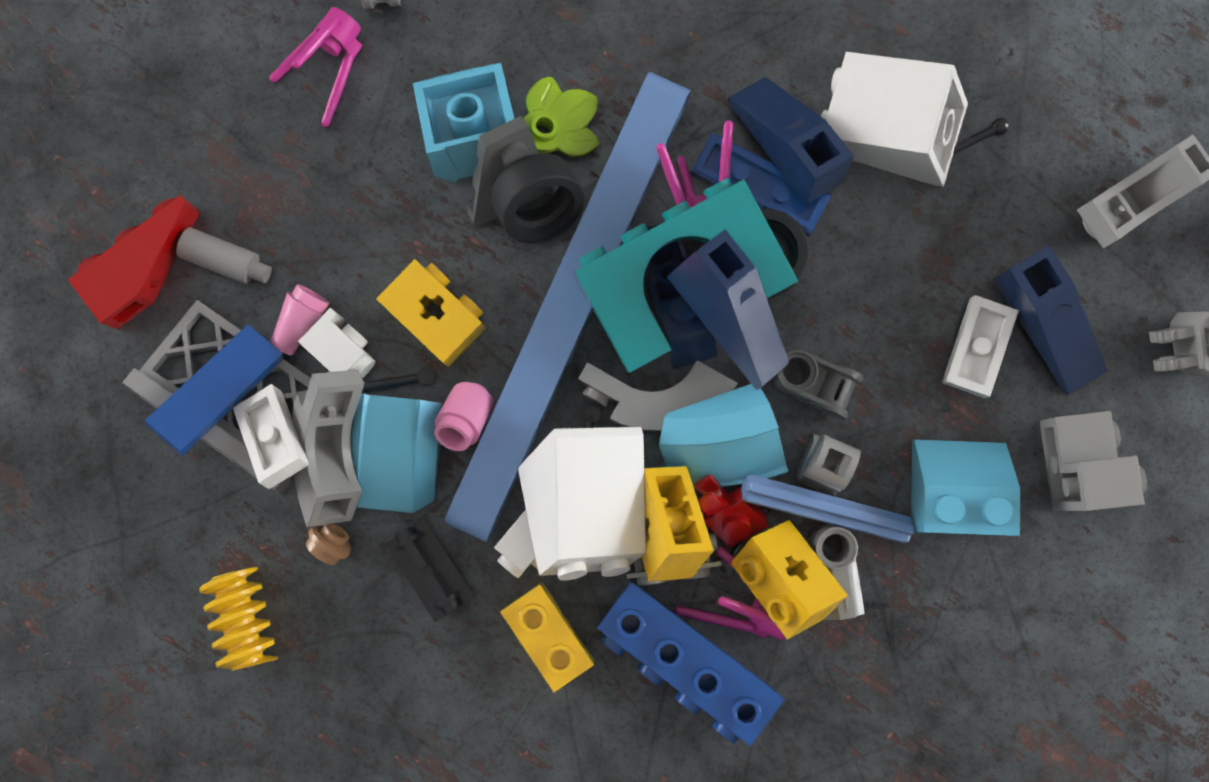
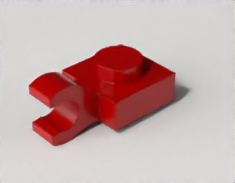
(727, 513)

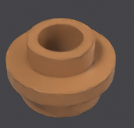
(328, 543)

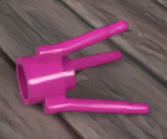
(334, 35)
(685, 174)
(758, 619)

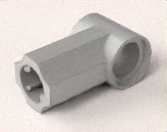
(843, 569)

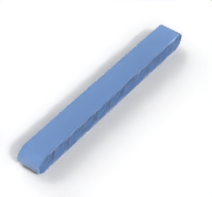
(565, 311)

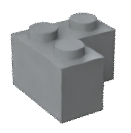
(1086, 466)

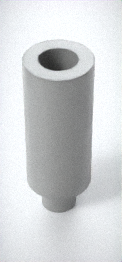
(221, 257)

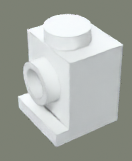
(337, 347)
(517, 547)

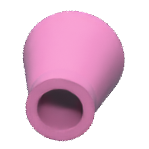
(298, 314)

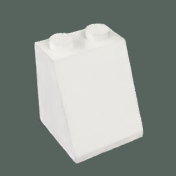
(898, 114)
(586, 501)

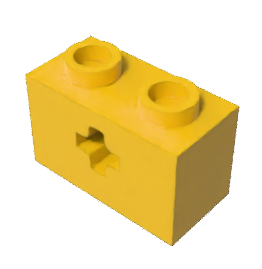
(407, 302)
(673, 525)
(788, 579)
(548, 637)

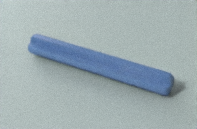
(827, 508)

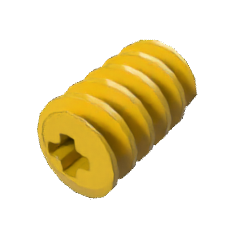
(237, 620)

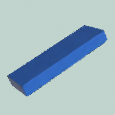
(763, 179)
(214, 390)

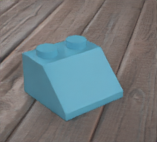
(964, 488)

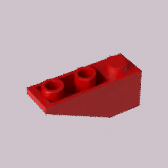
(135, 268)

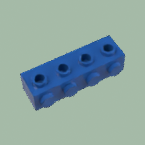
(690, 663)

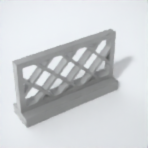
(156, 390)

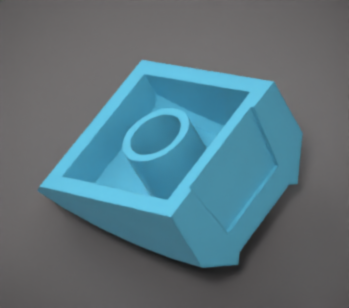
(456, 112)
(725, 438)
(395, 452)

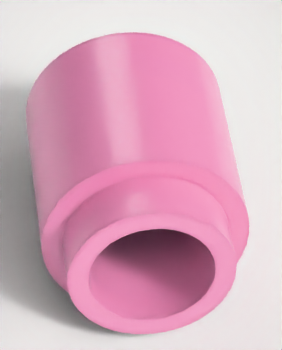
(463, 416)

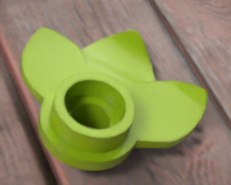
(564, 115)

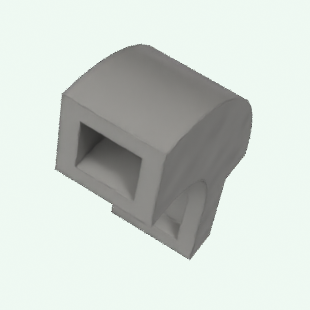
(1146, 192)
(648, 408)
(323, 421)

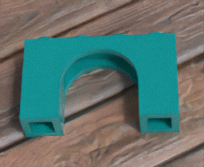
(616, 278)

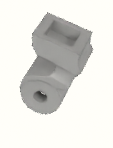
(827, 464)

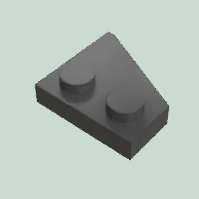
(496, 152)

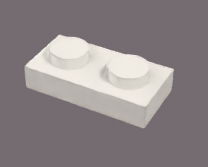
(980, 346)
(270, 436)

